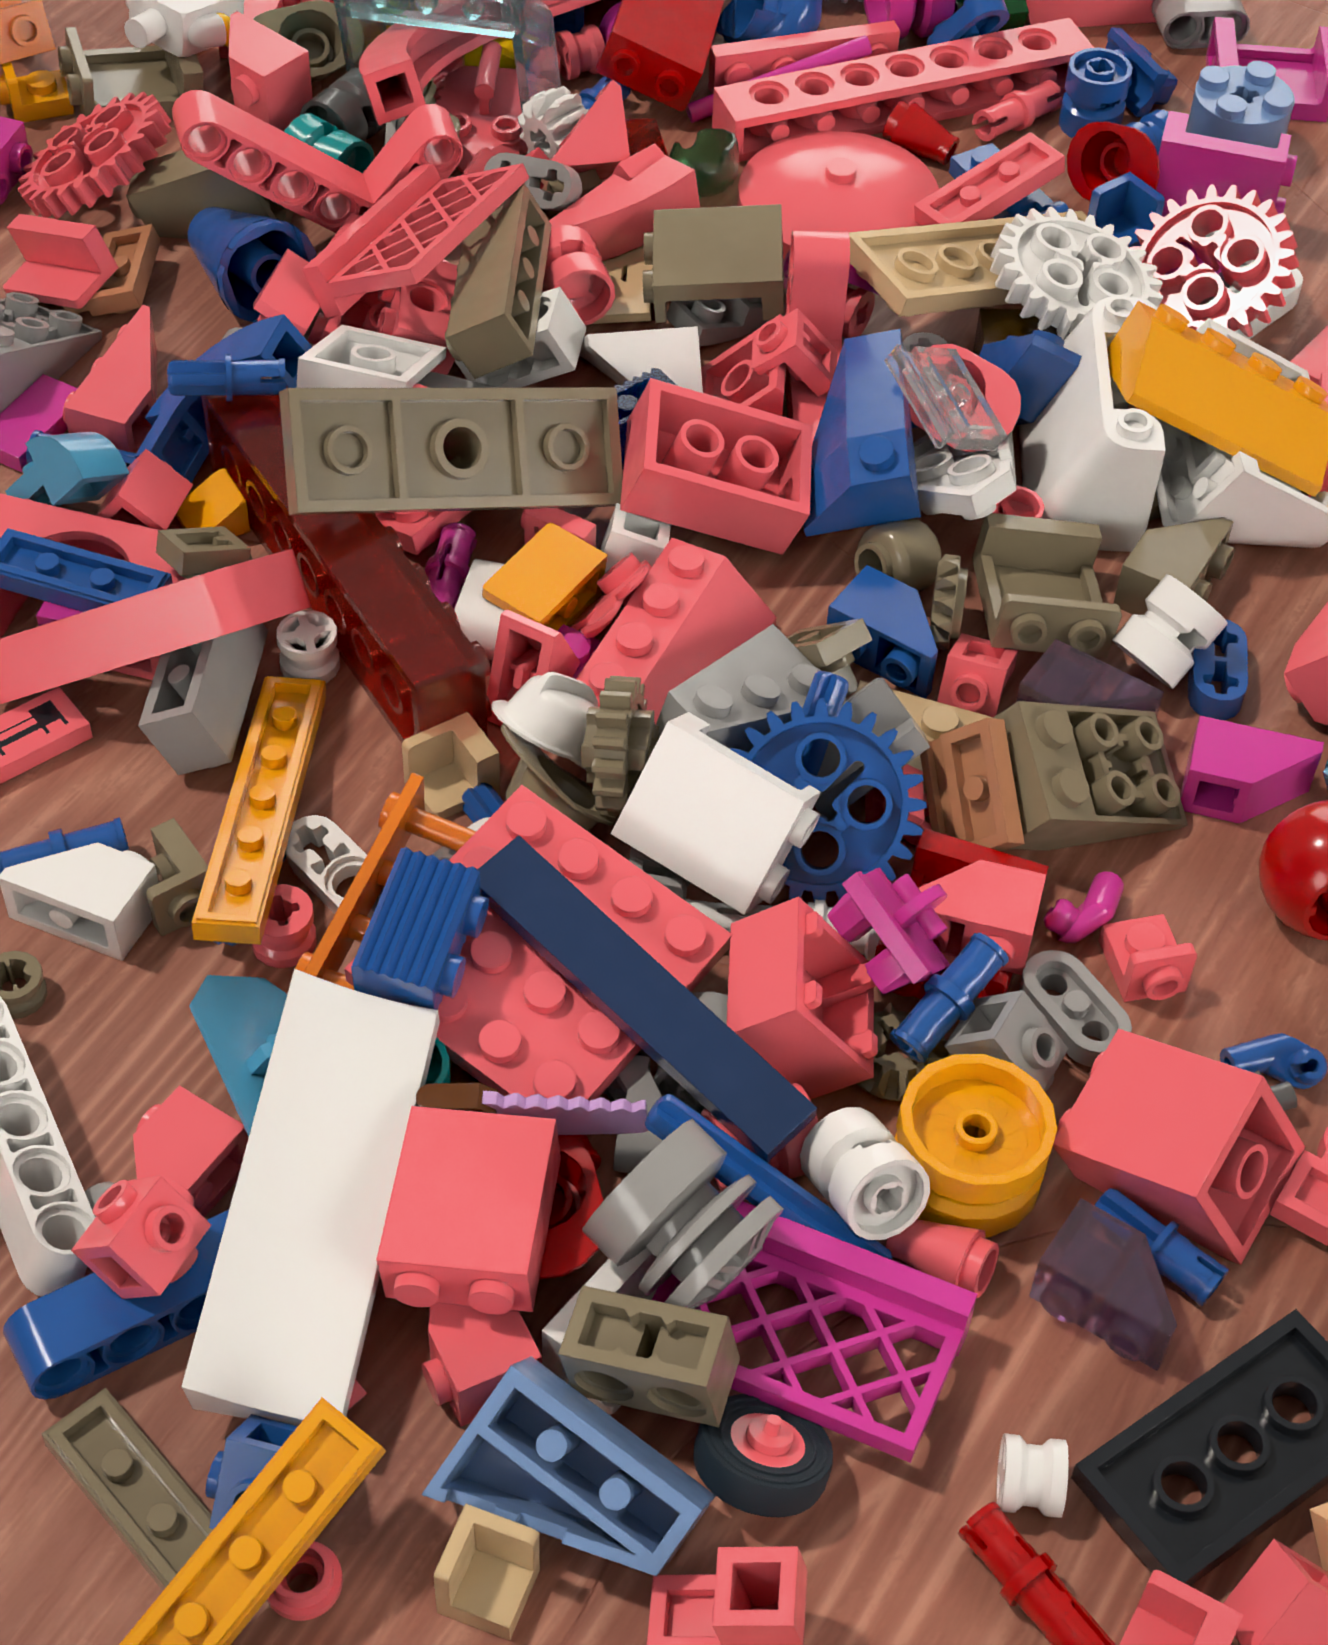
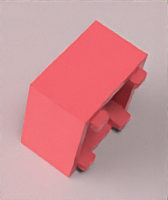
(802, 998)

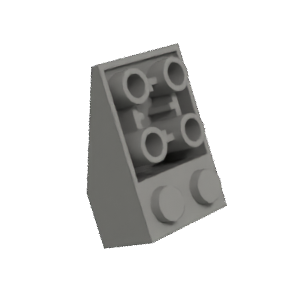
(37, 343)

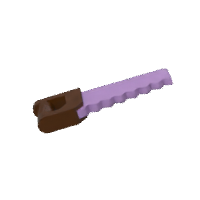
(572, 1116)

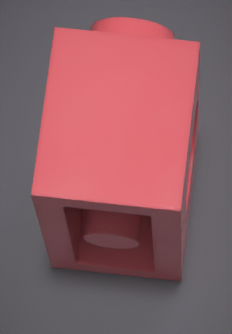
(421, 310)

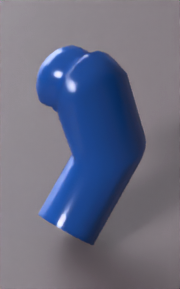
(1279, 1058)

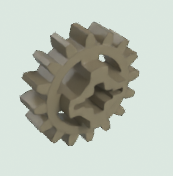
(618, 742)

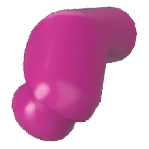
(1097, 909)

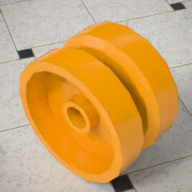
(980, 1137)

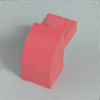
(749, 1601)

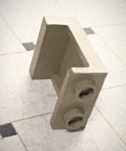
(107, 73)
(715, 256)
(1042, 585)

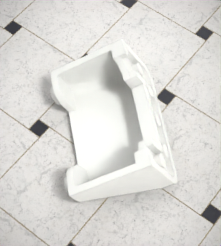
(1086, 447)
(1208, 483)

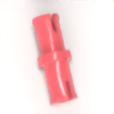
(1017, 110)

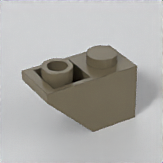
(1185, 551)

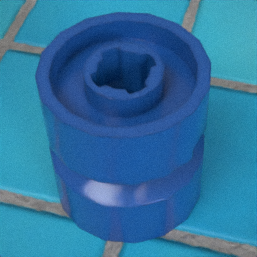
(1094, 89)

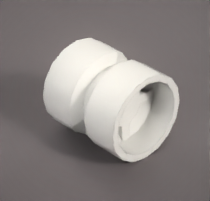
(1170, 631)
(865, 1173)

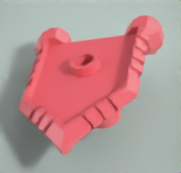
(484, 102)

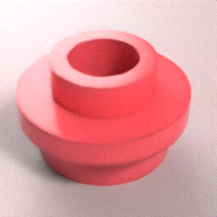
(303, 1606)

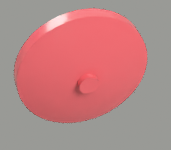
(836, 183)

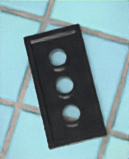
(1182, 1440)

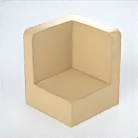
(451, 761)
(487, 1571)

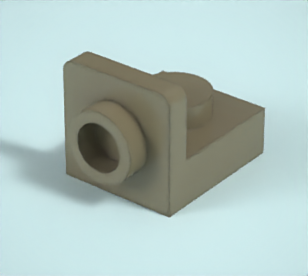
(200, 549)
(179, 876)

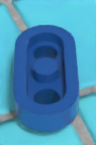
(971, 20)

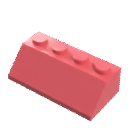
(678, 623)

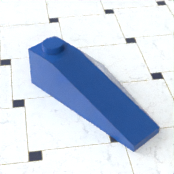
(863, 443)

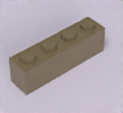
(499, 287)

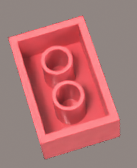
(717, 467)

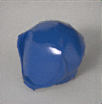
(768, 18)

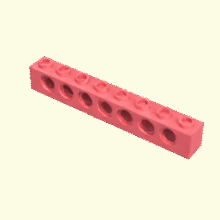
(861, 93)

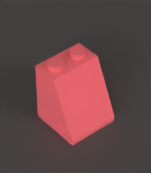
(1182, 1140)

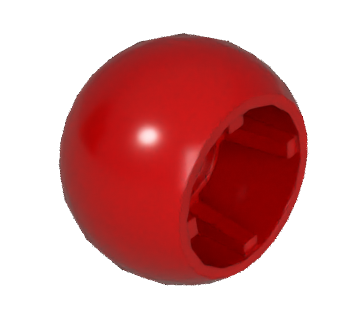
(1296, 870)

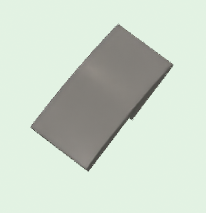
(718, 318)

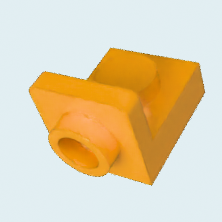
(35, 95)

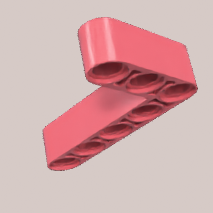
(300, 174)
(819, 290)
(151, 624)

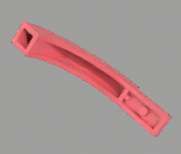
(409, 56)

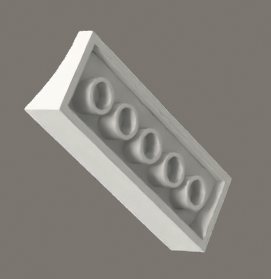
(310, 1206)

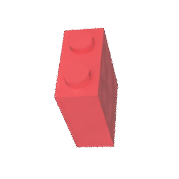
(470, 1210)

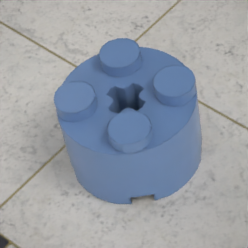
(1241, 104)

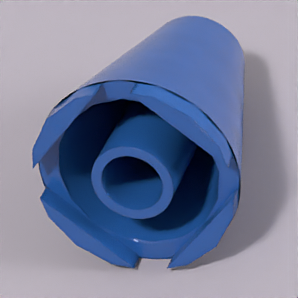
(242, 252)

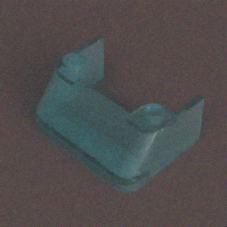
(523, 21)

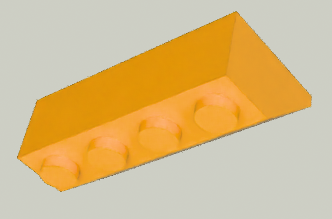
(1222, 395)

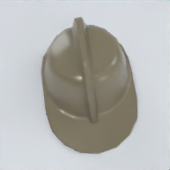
(313, 28)
(553, 783)

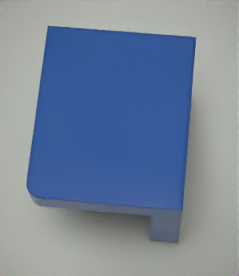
(1125, 205)

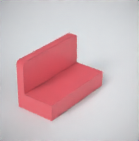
(62, 262)

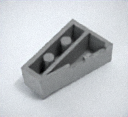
(742, 688)

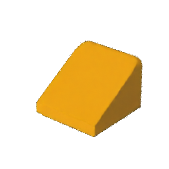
(215, 504)

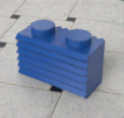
(420, 931)

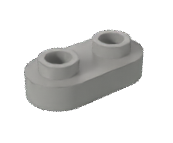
(1082, 1007)

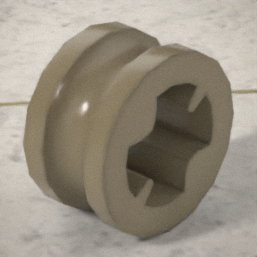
(30, 997)

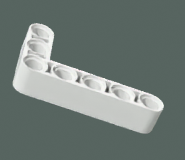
(39, 1188)

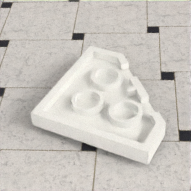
(963, 481)

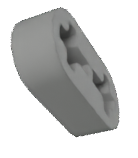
(543, 169)

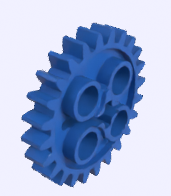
(860, 843)

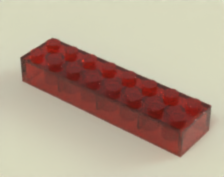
(354, 570)

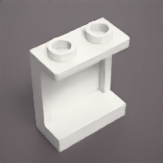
(716, 816)

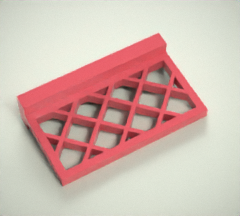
(407, 233)

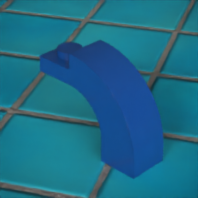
(179, 421)

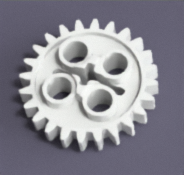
(1067, 266)

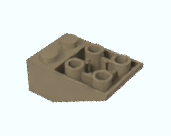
(1089, 774)

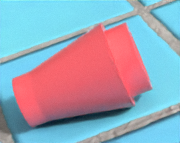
(948, 1253)

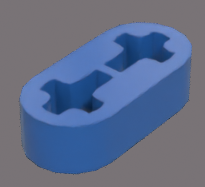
(1229, 670)

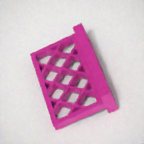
(834, 1278)

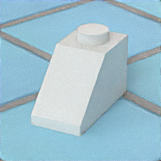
(84, 896)

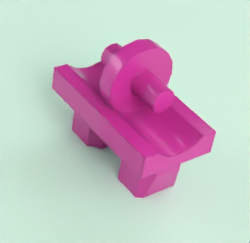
(901, 919)

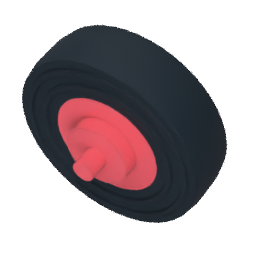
(763, 1458)

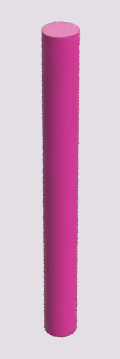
(844, 52)

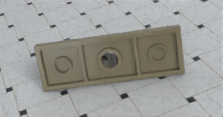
(450, 449)

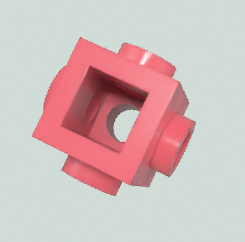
(142, 1236)

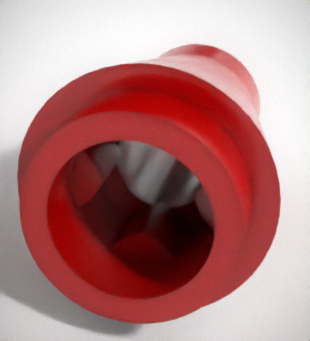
(919, 133)

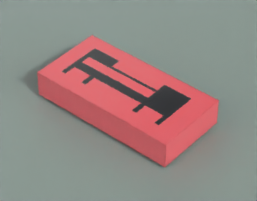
(39, 732)

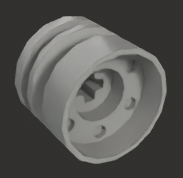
(683, 1219)

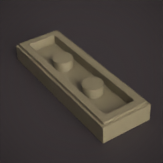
(130, 1485)

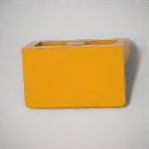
(549, 578)

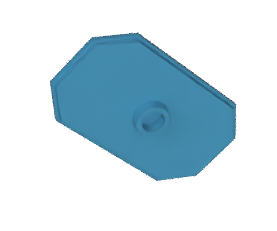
(240, 1029)

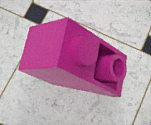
(1245, 770)

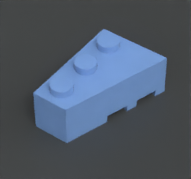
(570, 1473)

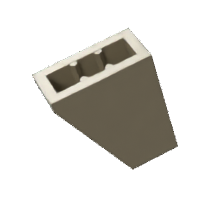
(177, 189)

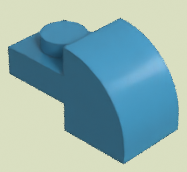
(69, 469)

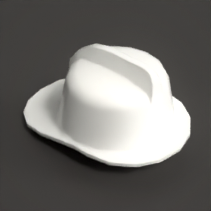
(549, 713)

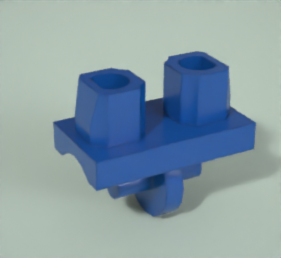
(1148, 80)

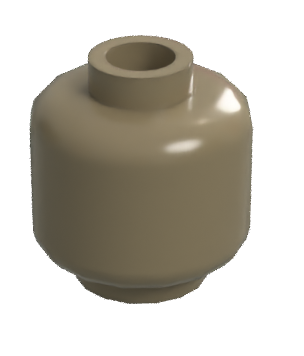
(902, 551)

